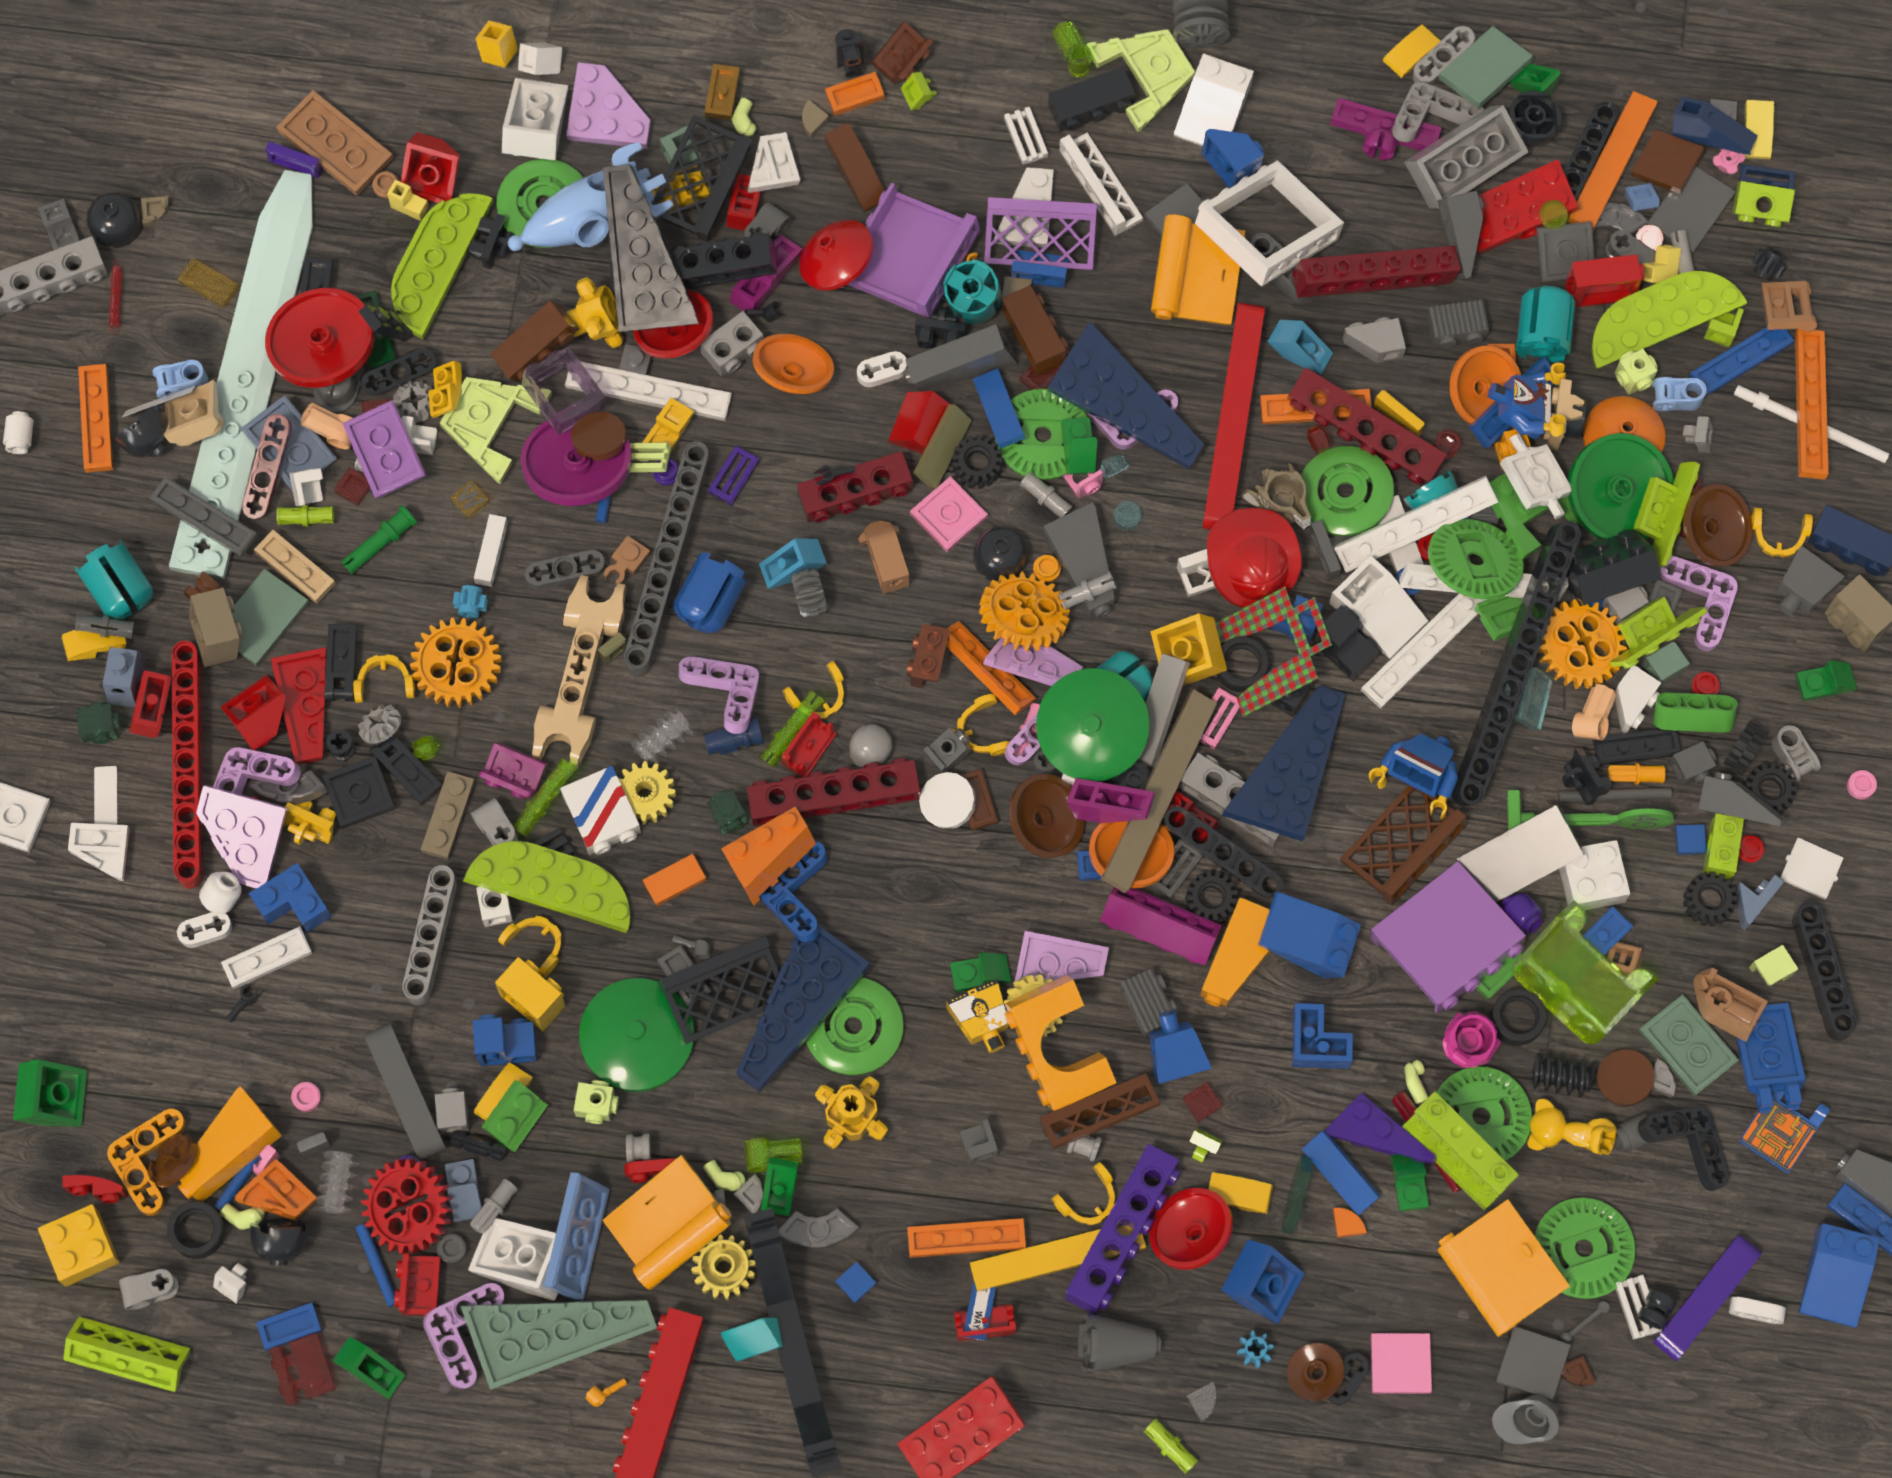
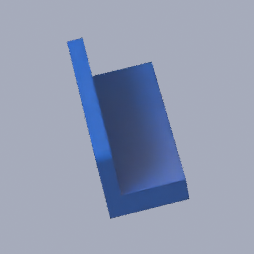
(1040, 274)

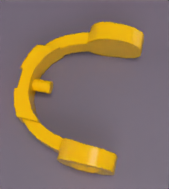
(1769, 550)
(382, 661)
(837, 677)
(980, 704)
(512, 930)
(1106, 1179)

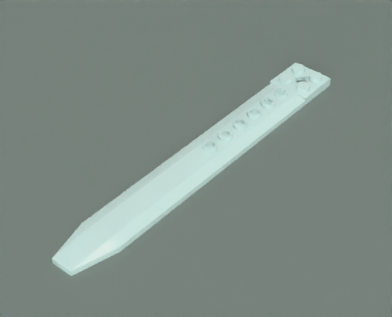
(246, 371)

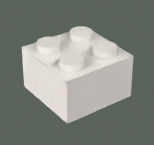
(1596, 877)

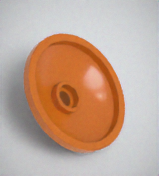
(793, 364)
(1480, 367)
(1615, 412)
(1155, 863)

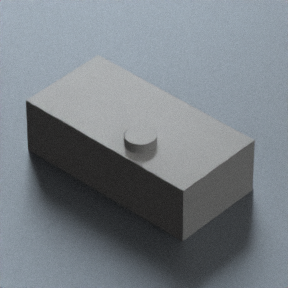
(1466, 155)

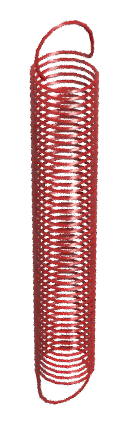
(115, 298)

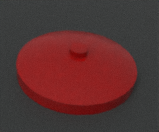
(319, 338)

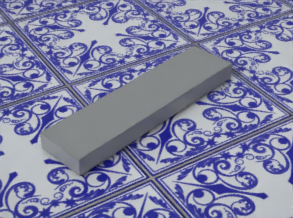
(1162, 703)

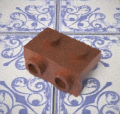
(901, 53)
(929, 655)

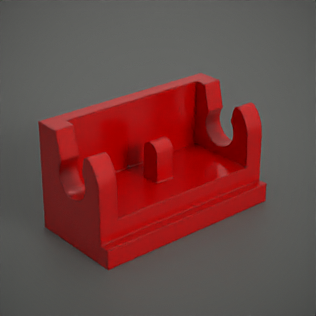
(808, 746)
(1000, 1323)

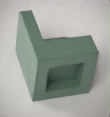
(670, 144)
(1666, 663)

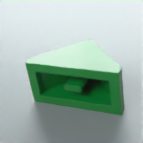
(1537, 79)

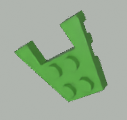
(1516, 516)

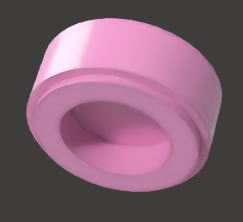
(1861, 784)
(306, 1097)

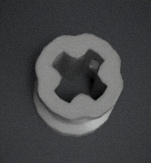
(1085, 1146)

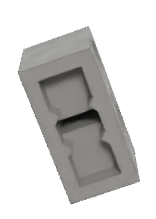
(727, 339)

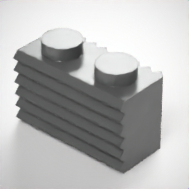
(1458, 323)
(1147, 1000)

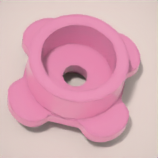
(1728, 166)

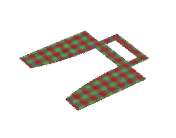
(1294, 672)

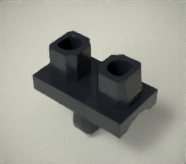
(849, 52)
(495, 231)
(939, 327)
(1582, 774)

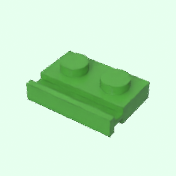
(1499, 615)
(514, 1116)

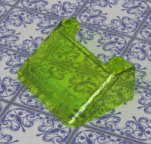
(1578, 979)

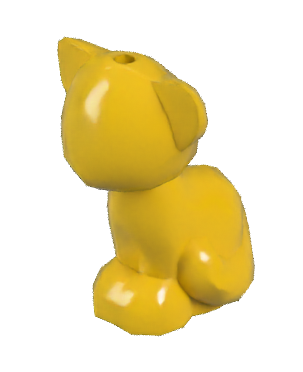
(1549, 1128)

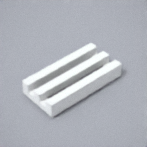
(1018, 116)
(1630, 1283)

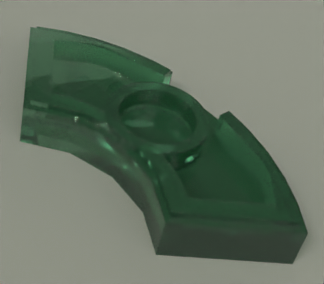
(1296, 1194)

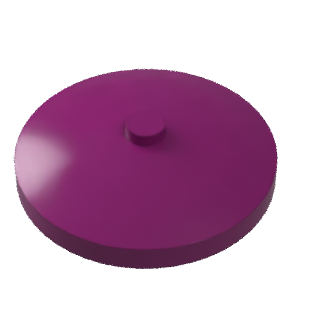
(563, 476)

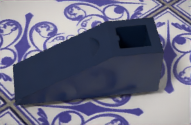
(1707, 125)

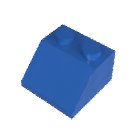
(1232, 155)
(1263, 1281)

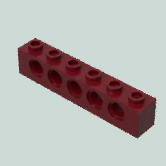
(1376, 271)
(1429, 456)
(847, 800)

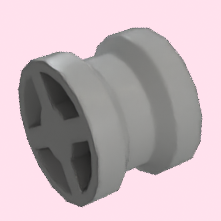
(638, 1147)

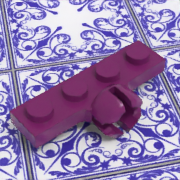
(1377, 128)

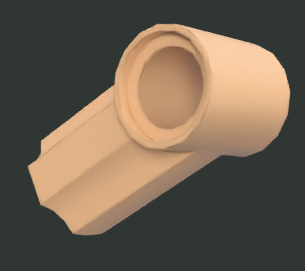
(327, 425)
(1593, 720)

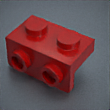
(418, 1284)

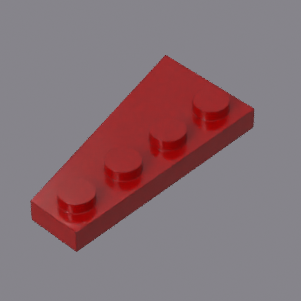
(303, 684)

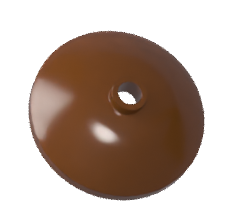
(1726, 521)
(1056, 826)

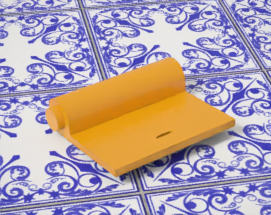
(1191, 276)
(672, 1225)
(1496, 1272)

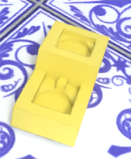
(1760, 119)

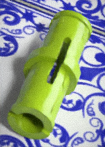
(305, 515)
(1170, 1446)

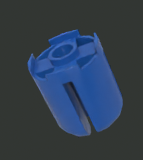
(709, 594)

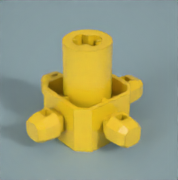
(596, 313)
(855, 1123)

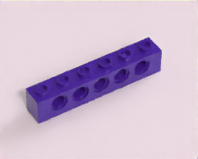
(1151, 1164)

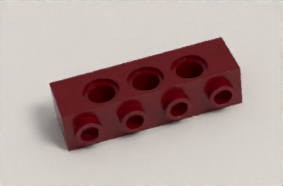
(890, 467)

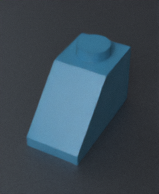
(1300, 345)
(791, 559)

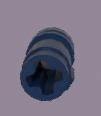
(725, 742)

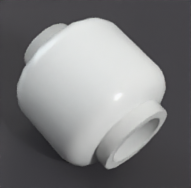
(220, 892)

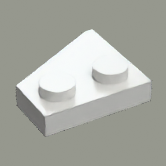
(773, 164)
(101, 846)

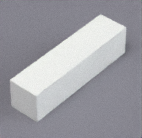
(490, 550)

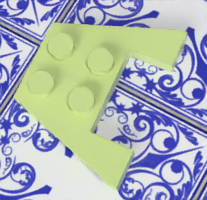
(1156, 65)
(479, 417)

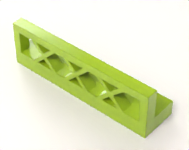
(123, 1358)

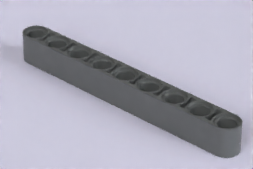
(667, 571)

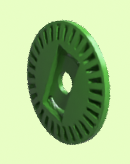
(551, 177)
(1040, 410)
(1353, 467)
(1450, 562)
(853, 1053)
(1484, 1089)
(1582, 1220)

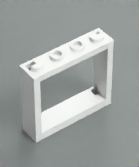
(1245, 254)

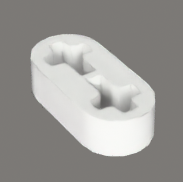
(885, 372)
(207, 935)
(1757, 1310)

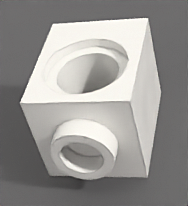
(493, 915)

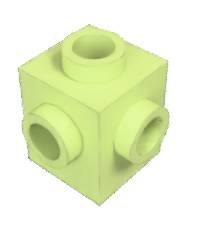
(1636, 371)
(590, 1093)

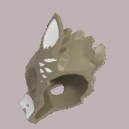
(1282, 493)

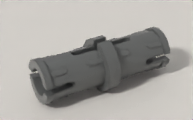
(90, 624)

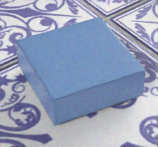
(1642, 197)

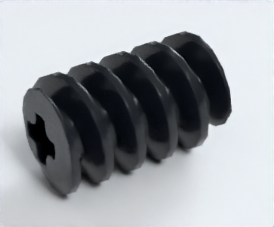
(1562, 1076)

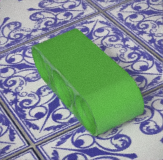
(1695, 712)

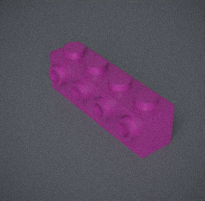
(1161, 924)

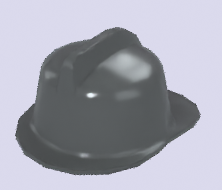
(340, 395)
(1526, 1420)

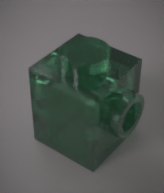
(98, 723)
(726, 812)

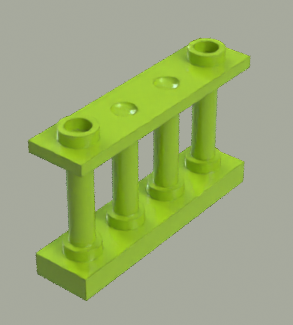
(1460, 1151)

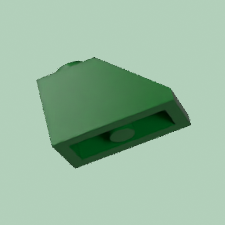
(369, 1367)

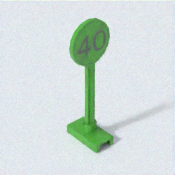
(1631, 819)

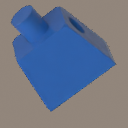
(1176, 1050)

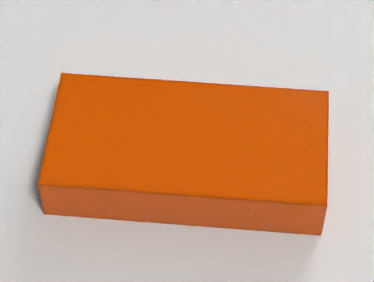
(854, 93)
(674, 880)

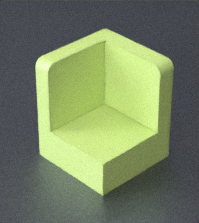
(1775, 966)

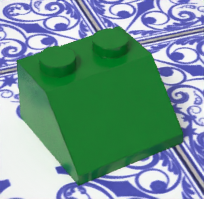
(49, 1094)

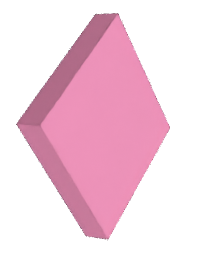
(948, 514)
(1400, 1363)

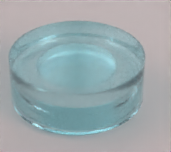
(1127, 515)

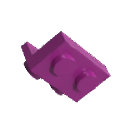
(513, 771)

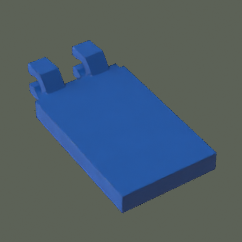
(1773, 1059)

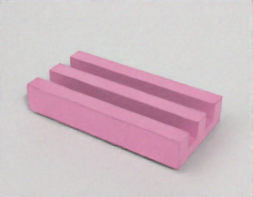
(1205, 738)

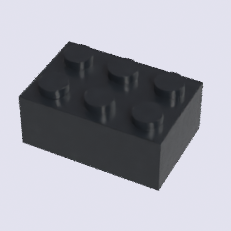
(1612, 567)

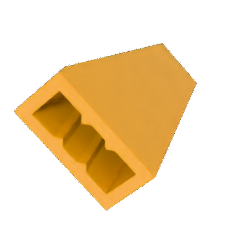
(1237, 954)
(228, 1146)

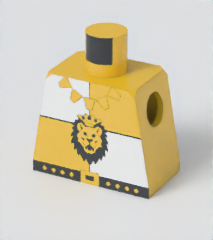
(980, 1015)

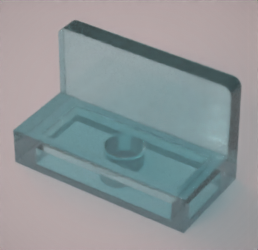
(1533, 699)

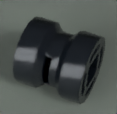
(1656, 1309)

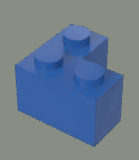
(290, 892)
(504, 1043)
(1315, 1047)

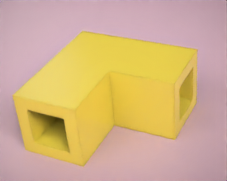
(403, 200)
(1665, 264)

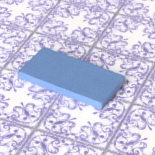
(576, 1237)

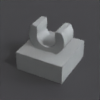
(1700, 434)

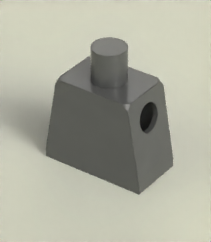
(1807, 582)

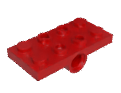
(1515, 206)
(963, 1432)

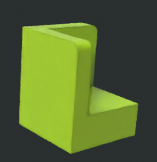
(1723, 328)

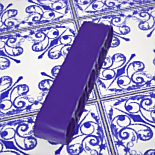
(1707, 1297)

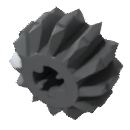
(809, 592)

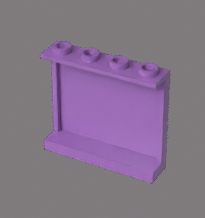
(913, 251)
(1449, 937)

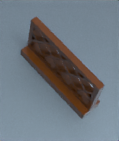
(1417, 861)

